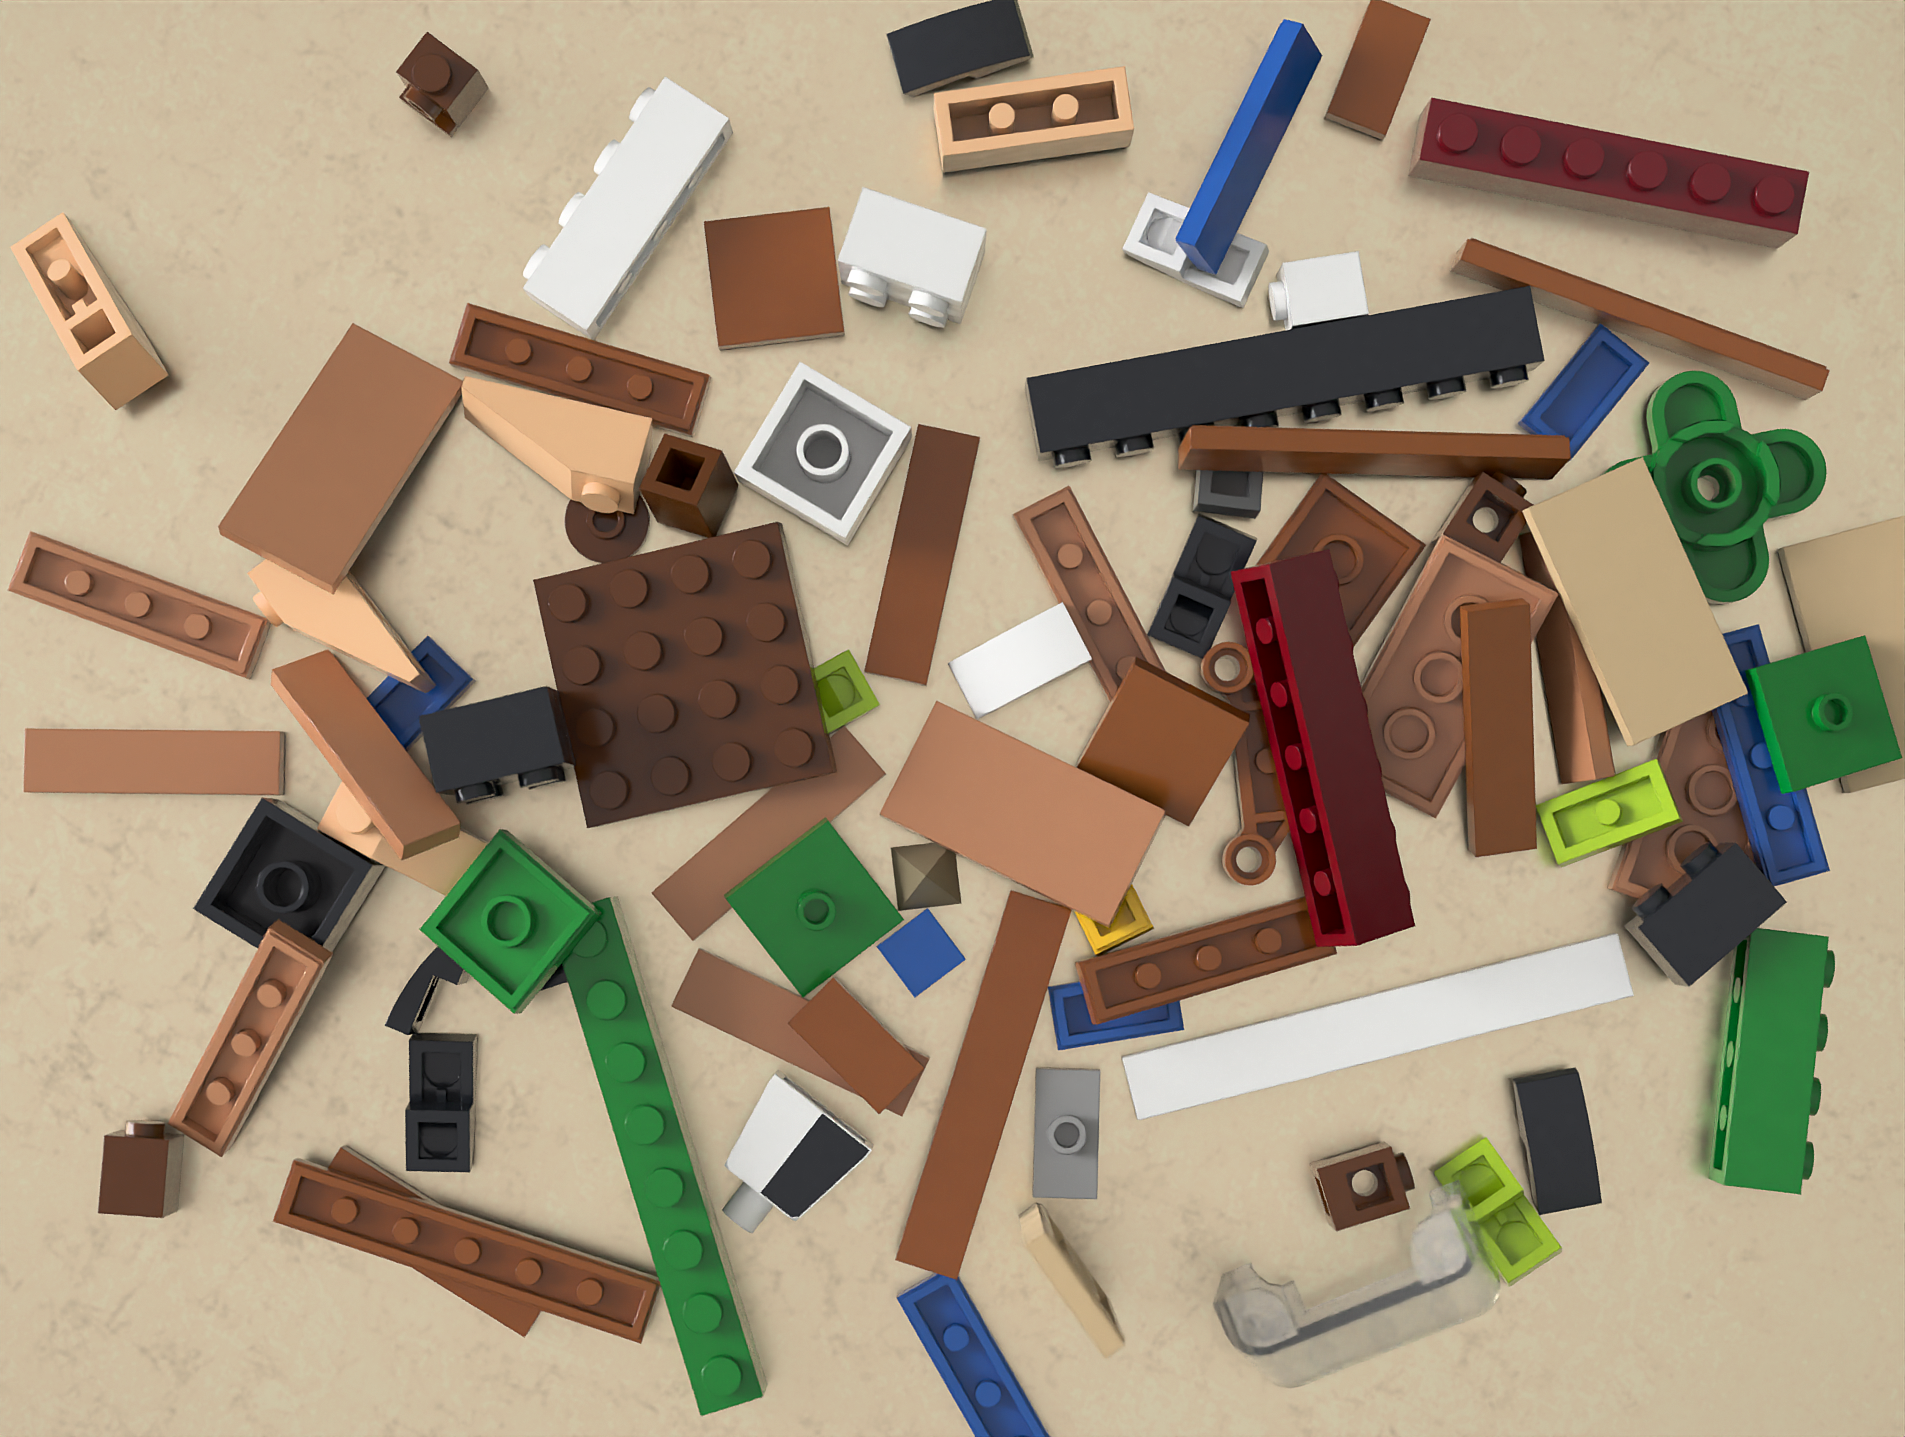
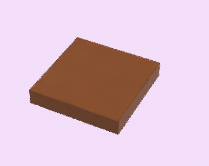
(774, 278)
(1364, 545)
(1163, 740)

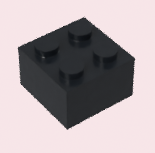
(498, 743)
(290, 874)

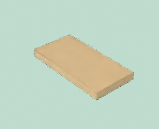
(1852, 589)
(1635, 602)
(1071, 1279)

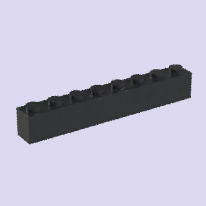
(1284, 375)

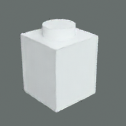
(1318, 291)

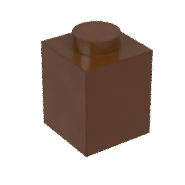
(689, 486)
(141, 1170)

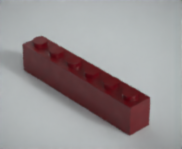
(1608, 173)
(1323, 749)

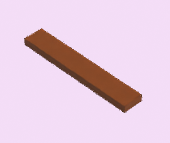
(1641, 319)
(1372, 452)
(983, 1085)
(467, 1250)

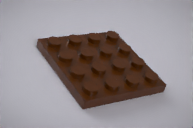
(685, 675)

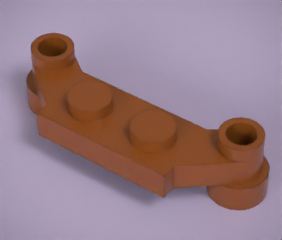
(1258, 786)

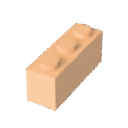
(1033, 119)

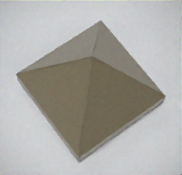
(925, 876)

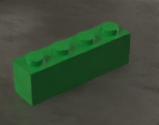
(1770, 1061)

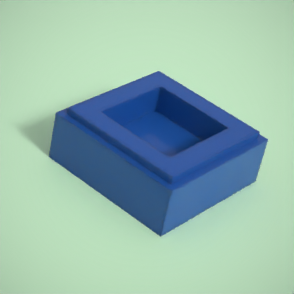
(921, 952)

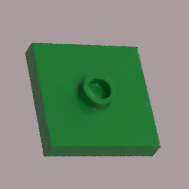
(1823, 714)
(813, 907)
(510, 921)

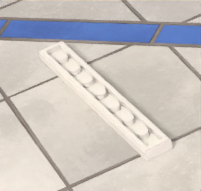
(1377, 1026)

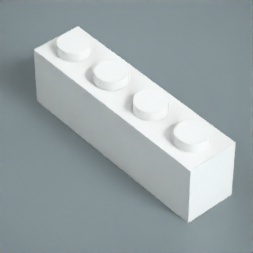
(627, 207)

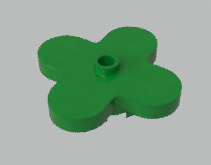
(1753, 476)

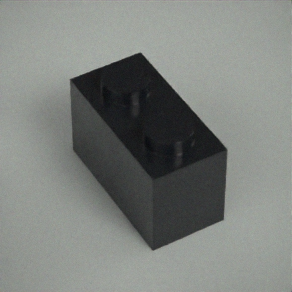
(1703, 912)

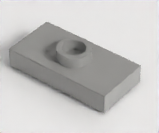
(1066, 1133)

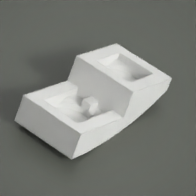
(1154, 244)
(1019, 661)

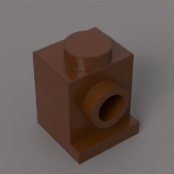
(440, 84)
(1503, 500)
(1387, 1196)

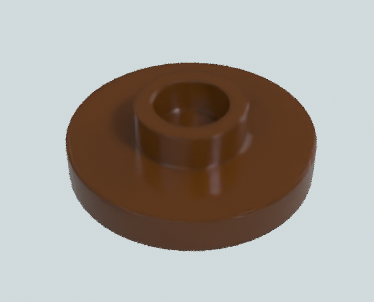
(606, 535)

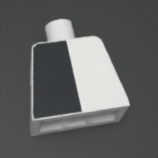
(789, 1154)

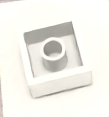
(911, 258)
(823, 453)

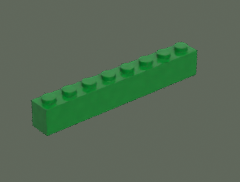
(662, 1165)

